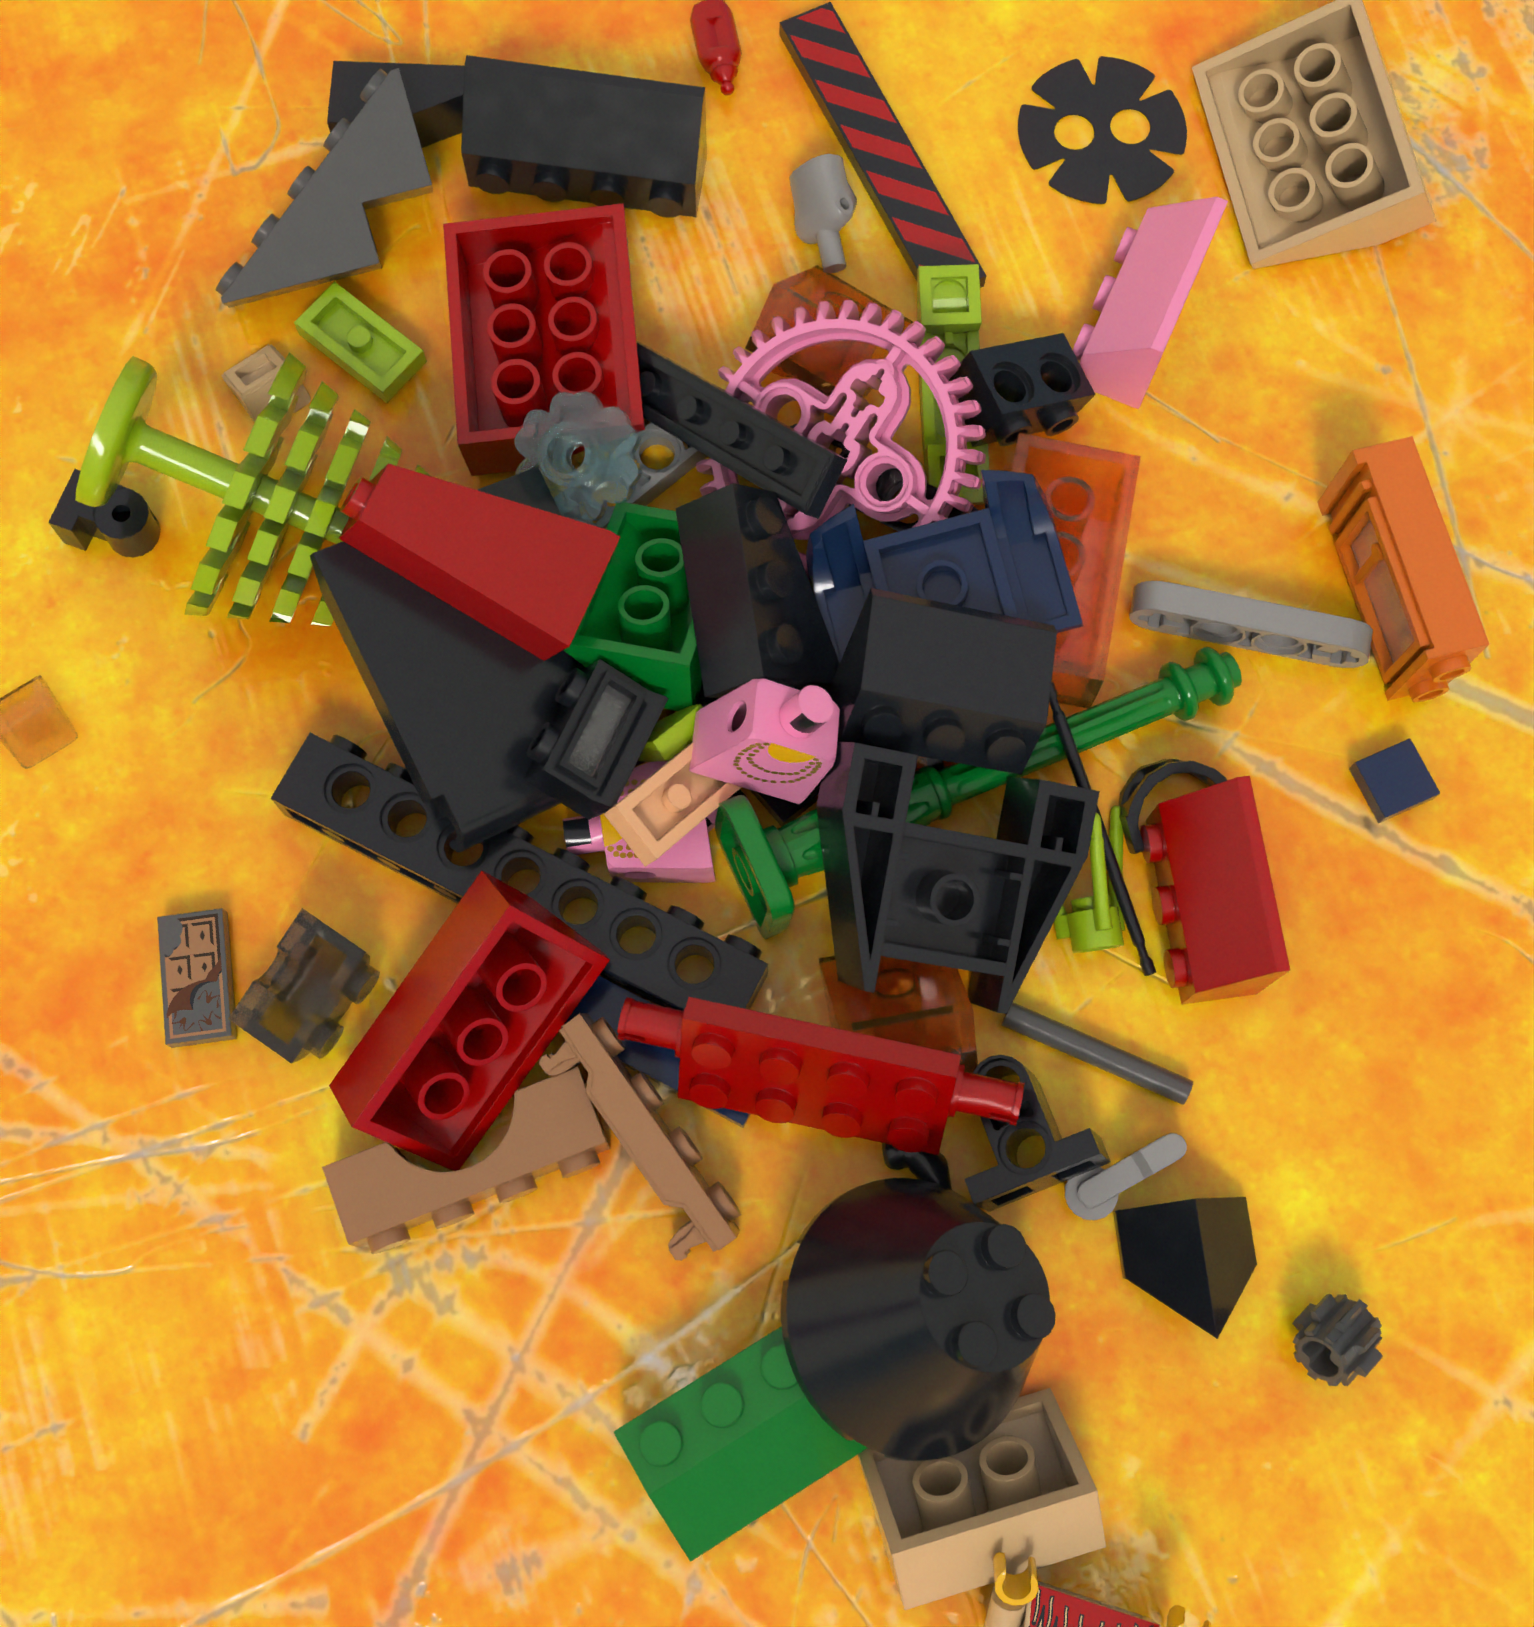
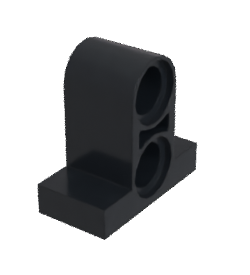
(1062, 1157)

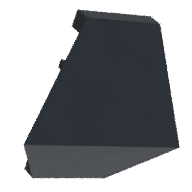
(1189, 1255)

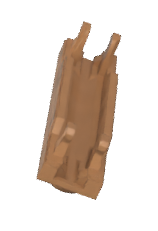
(661, 1155)

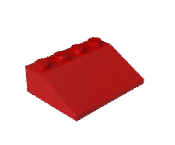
(536, 314)

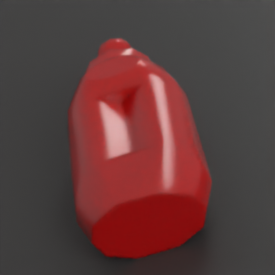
(716, 42)

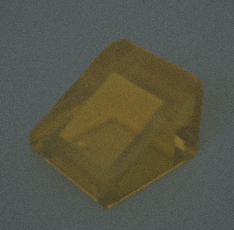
(34, 723)

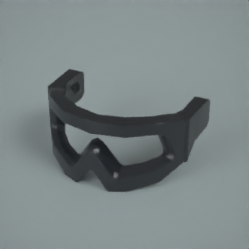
(1143, 781)

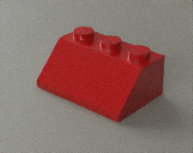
(1215, 893)

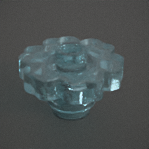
(608, 443)

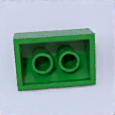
(643, 609)
(731, 1446)

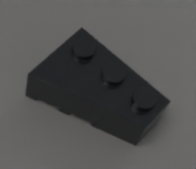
(751, 594)

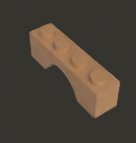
(386, 1194)

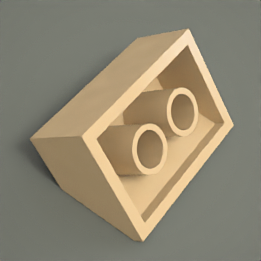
(1008, 1494)

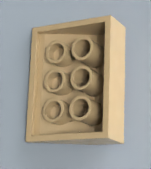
(1313, 138)

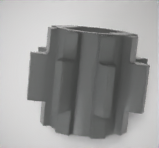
(1337, 1340)

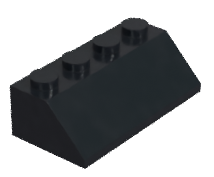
(583, 136)

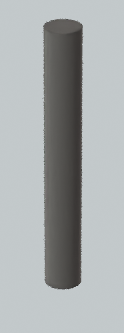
(1098, 1053)

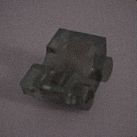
(306, 991)

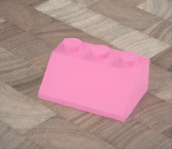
(1145, 297)

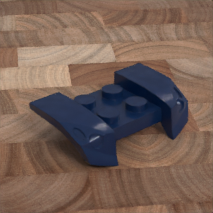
(982, 560)

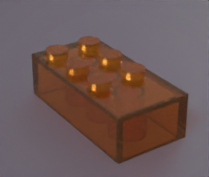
(1092, 509)

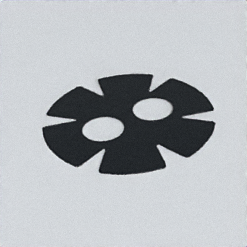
(1087, 170)

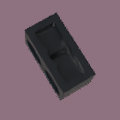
(1025, 388)

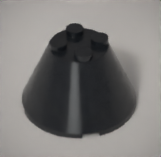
(913, 1318)

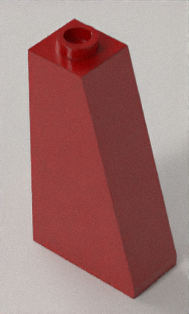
(482, 554)

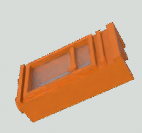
(1403, 570)

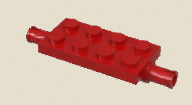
(818, 1074)

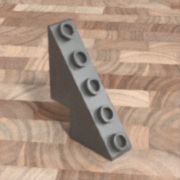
(326, 225)

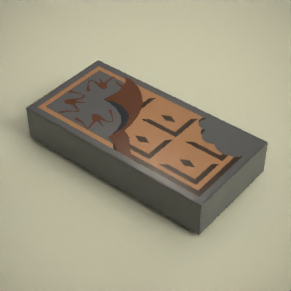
(196, 978)

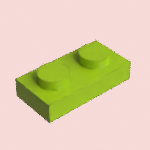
(360, 342)

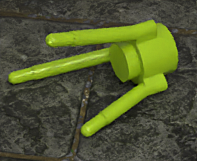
(1098, 918)

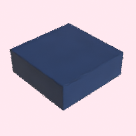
(1394, 780)

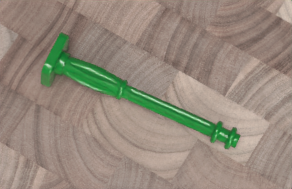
(773, 859)

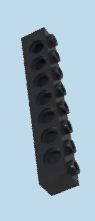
(327, 770)

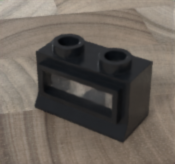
(593, 739)

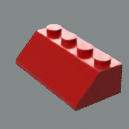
(467, 1024)

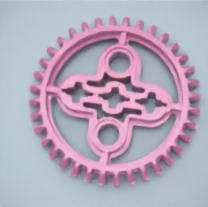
(857, 420)

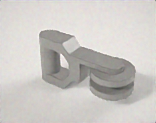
(1097, 1191)

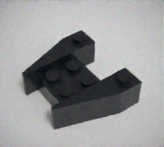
(943, 891)

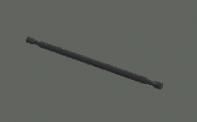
(1111, 862)

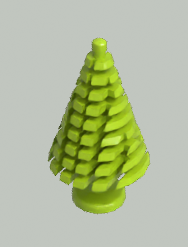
(244, 487)

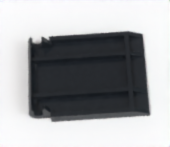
(448, 686)

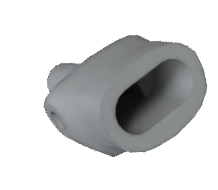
(823, 207)

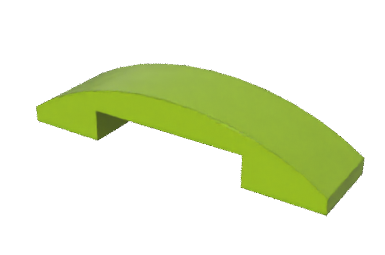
(951, 311)

